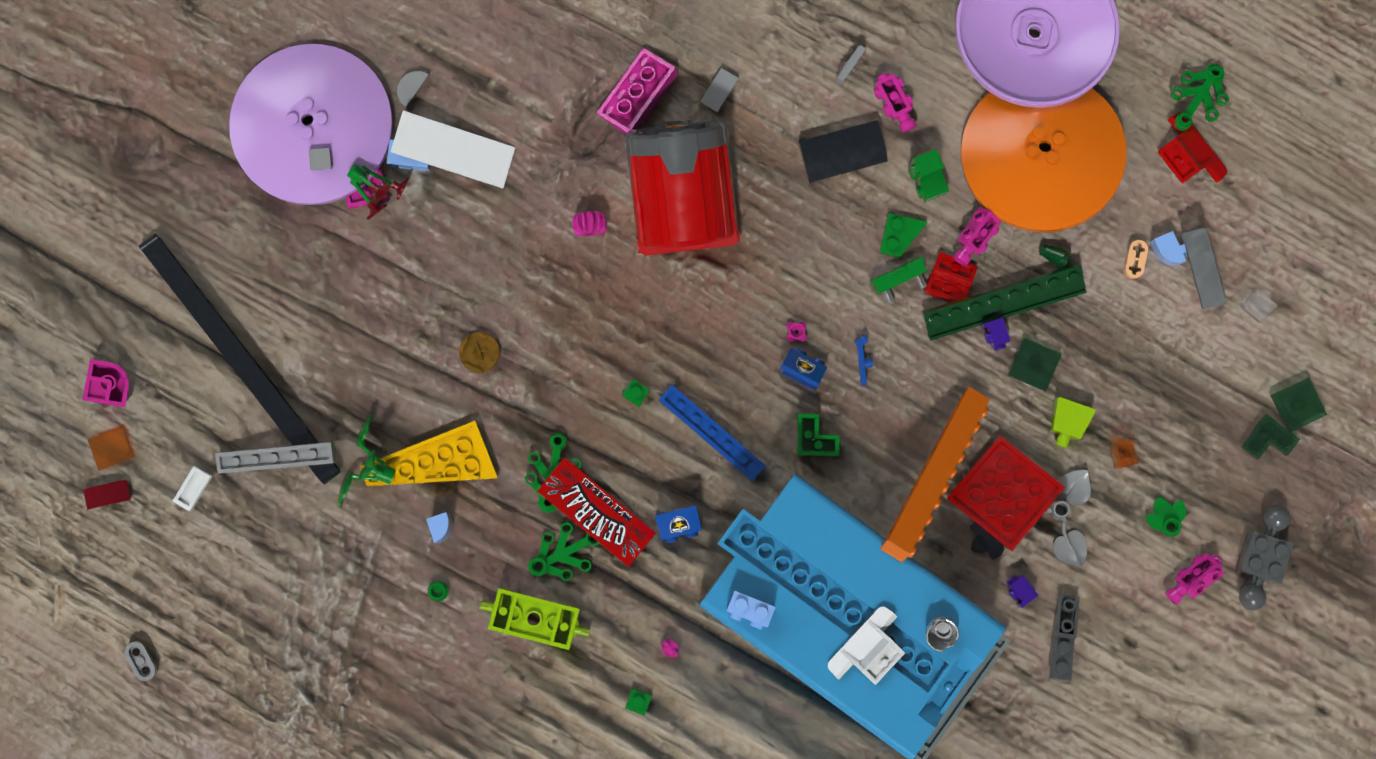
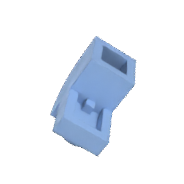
(1168, 249)

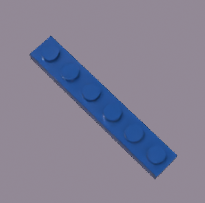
(712, 433)

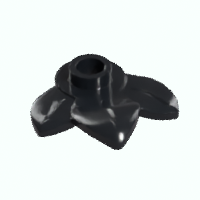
(985, 542)

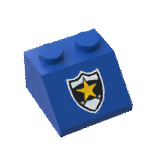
(803, 369)
(678, 523)

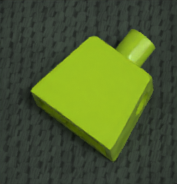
(1069, 420)

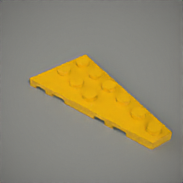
(444, 458)

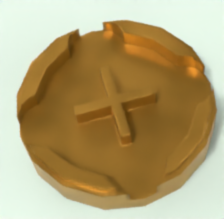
(479, 352)

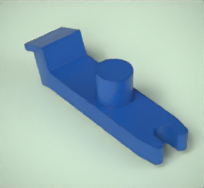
(863, 363)

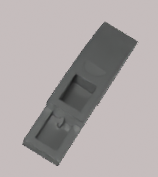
(1063, 638)

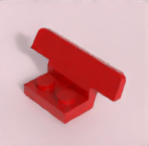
(1190, 154)

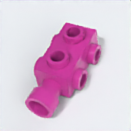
(894, 98)
(976, 235)
(1196, 578)

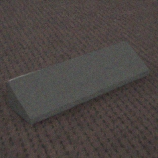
(1204, 267)

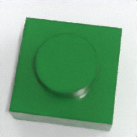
(635, 393)
(638, 701)

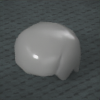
(942, 633)

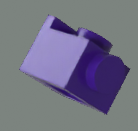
(996, 334)
(1021, 590)

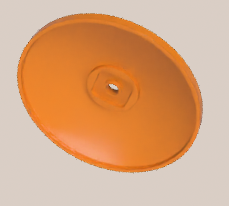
(1038, 187)

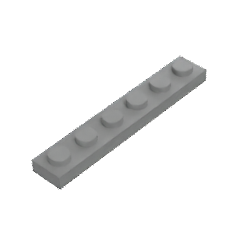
(275, 457)

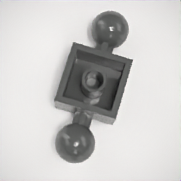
(1264, 557)

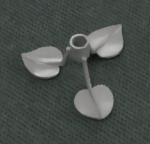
(1071, 547)

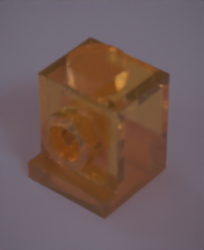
(1129, 453)

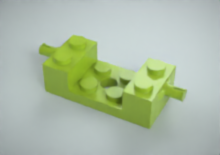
(556, 625)

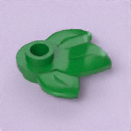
(1167, 513)

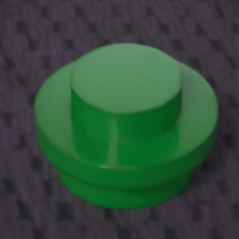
(438, 591)

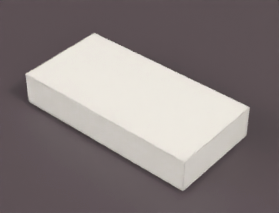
(192, 488)

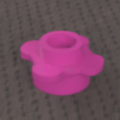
(791, 331)
(670, 648)

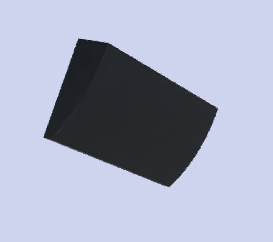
(843, 151)

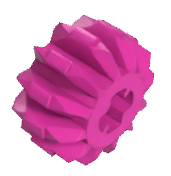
(589, 224)

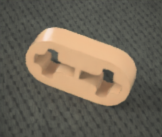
(1141, 260)

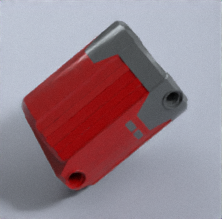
(682, 186)

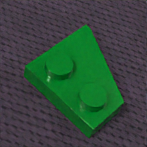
(899, 234)

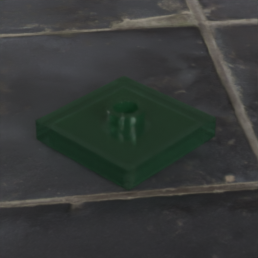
(1034, 364)
(1298, 405)

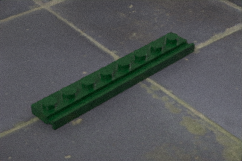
(1004, 301)

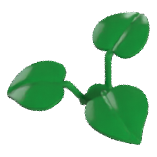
(379, 471)

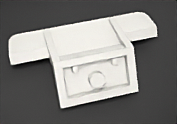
(869, 649)

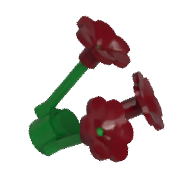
(360, 175)

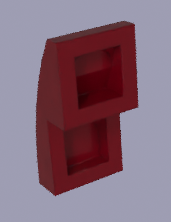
(106, 494)

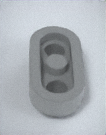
(139, 662)

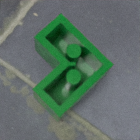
(928, 174)
(809, 441)

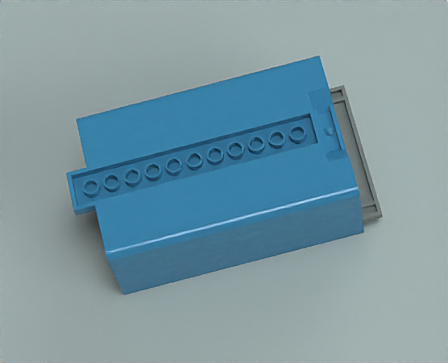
(826, 582)

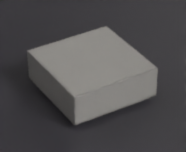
(320, 159)

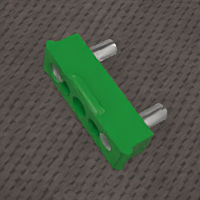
(898, 276)

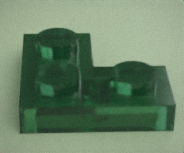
(1269, 433)

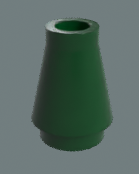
(1055, 255)

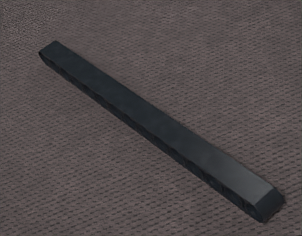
(233, 350)

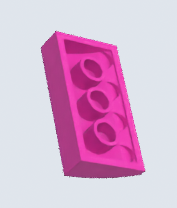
(638, 92)

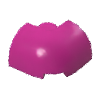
(106, 384)

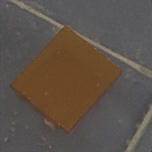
(110, 448)

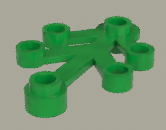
(1200, 93)
(544, 471)
(561, 554)

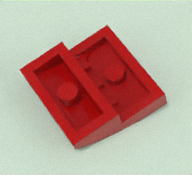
(950, 279)

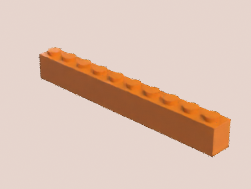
(935, 475)

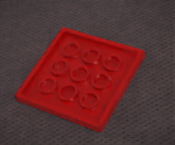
(1006, 493)

